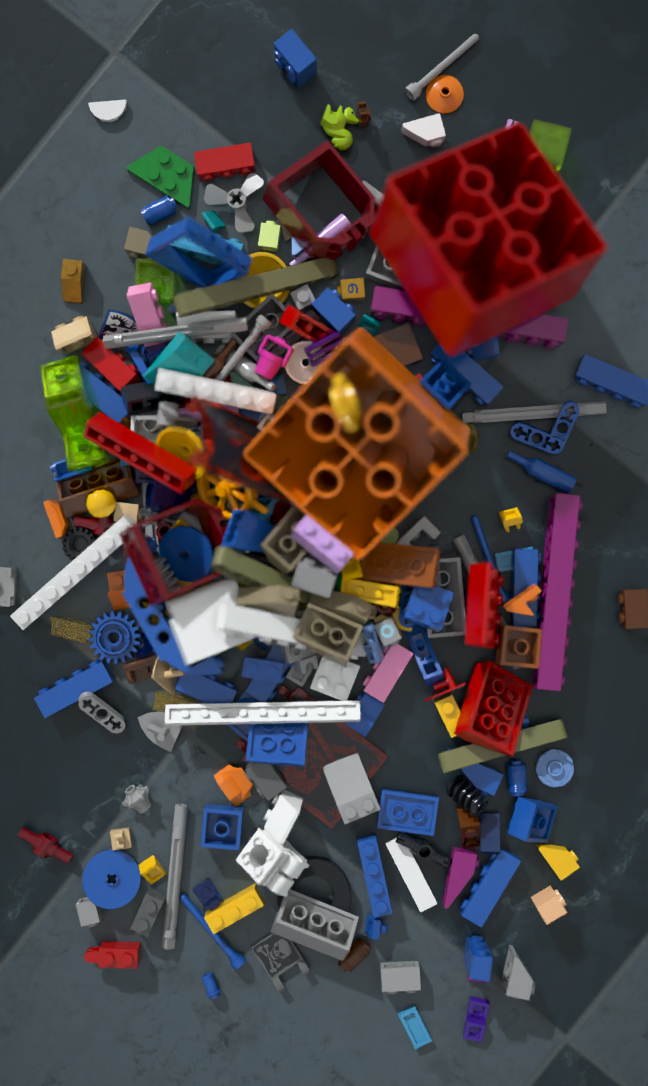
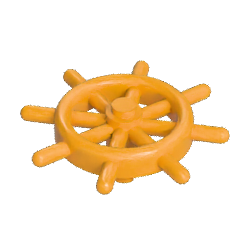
(226, 490)

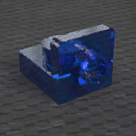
(145, 647)
(207, 895)

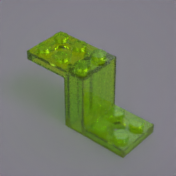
(70, 410)

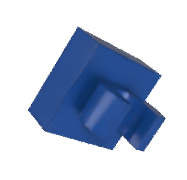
(374, 927)

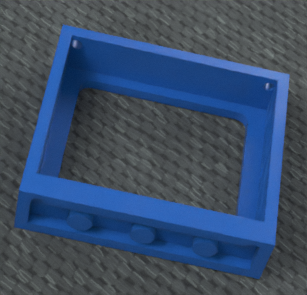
(235, 261)

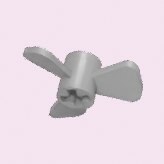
(217, 196)
(168, 417)

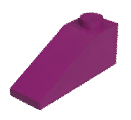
(459, 873)

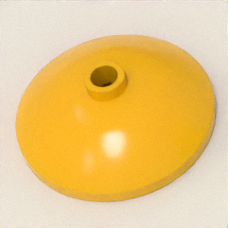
(262, 263)
(180, 443)

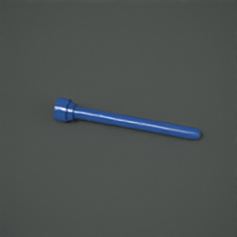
(486, 552)
(236, 959)

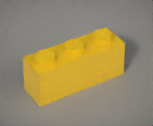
(235, 908)

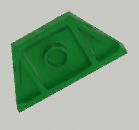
(166, 173)

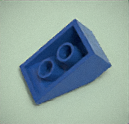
(445, 383)

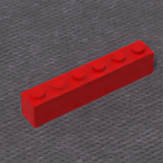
(140, 452)

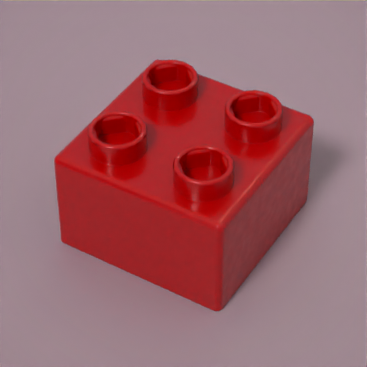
(485, 238)

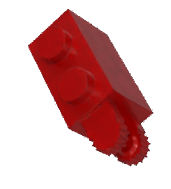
(115, 954)

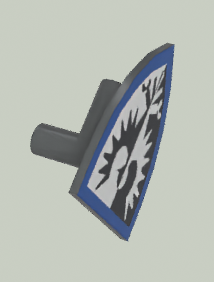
(117, 322)

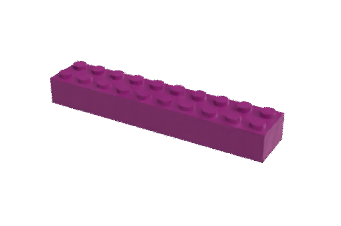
(400, 308)
(556, 588)

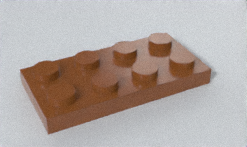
(401, 565)

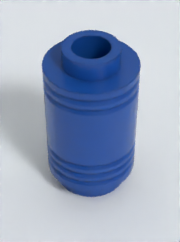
(159, 210)
(516, 777)

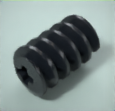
(465, 796)

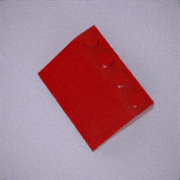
(493, 708)

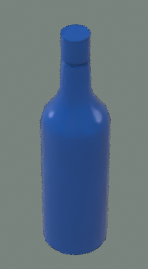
(545, 472)

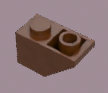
(468, 829)

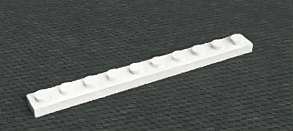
(262, 713)

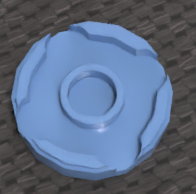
(554, 767)

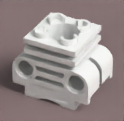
(271, 862)

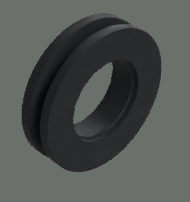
(333, 874)

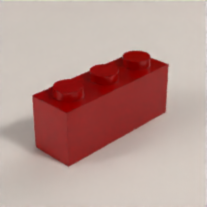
(224, 162)
(305, 325)
(111, 364)

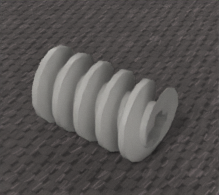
(166, 575)

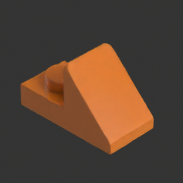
(116, 587)
(518, 603)

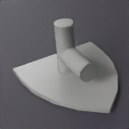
(155, 729)

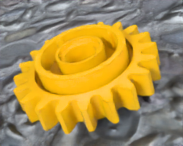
(345, 402)

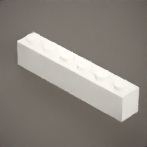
(215, 390)

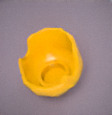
(101, 503)

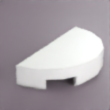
(108, 110)

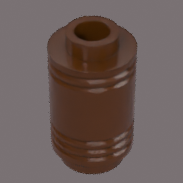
(358, 952)

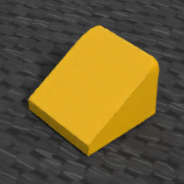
(152, 869)

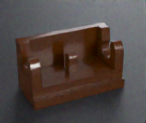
(140, 669)

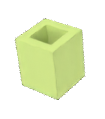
(269, 236)

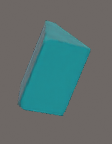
(213, 220)

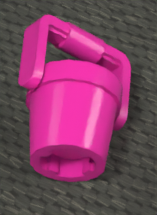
(270, 363)

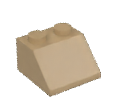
(73, 335)

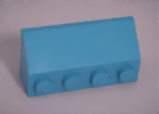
(195, 252)

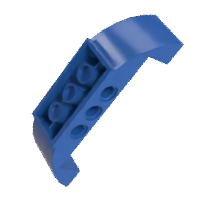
(165, 650)

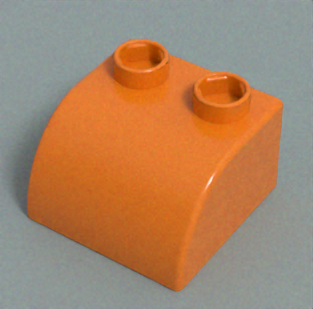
(365, 477)

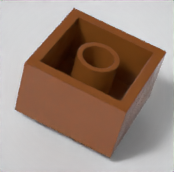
(519, 646)

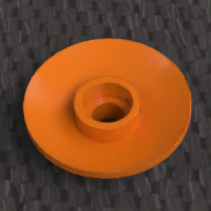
(444, 103)

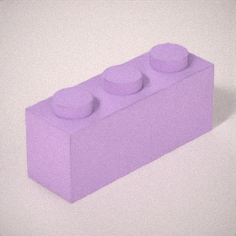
(321, 544)

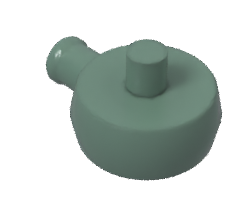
(280, 403)

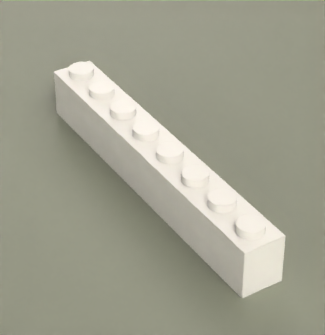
(71, 573)
(267, 627)

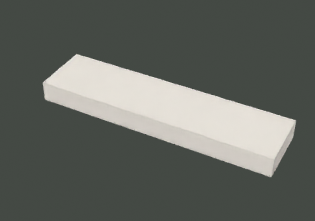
(412, 875)

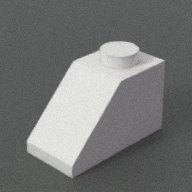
(426, 130)

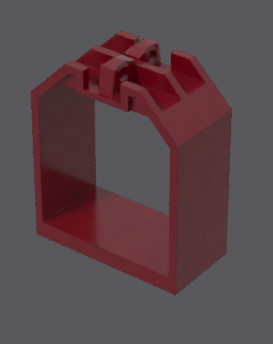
(346, 180)
(141, 557)

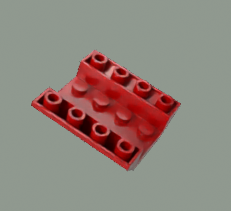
(483, 606)

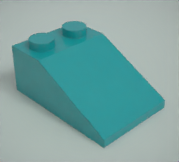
(181, 356)

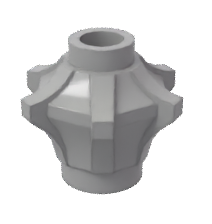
(137, 798)

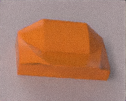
(57, 518)
(234, 784)

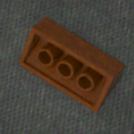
(106, 475)

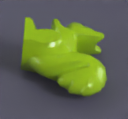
(334, 126)

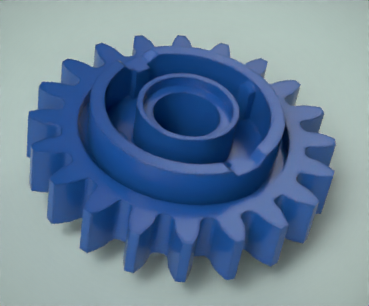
(126, 633)

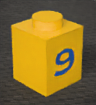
(352, 290)

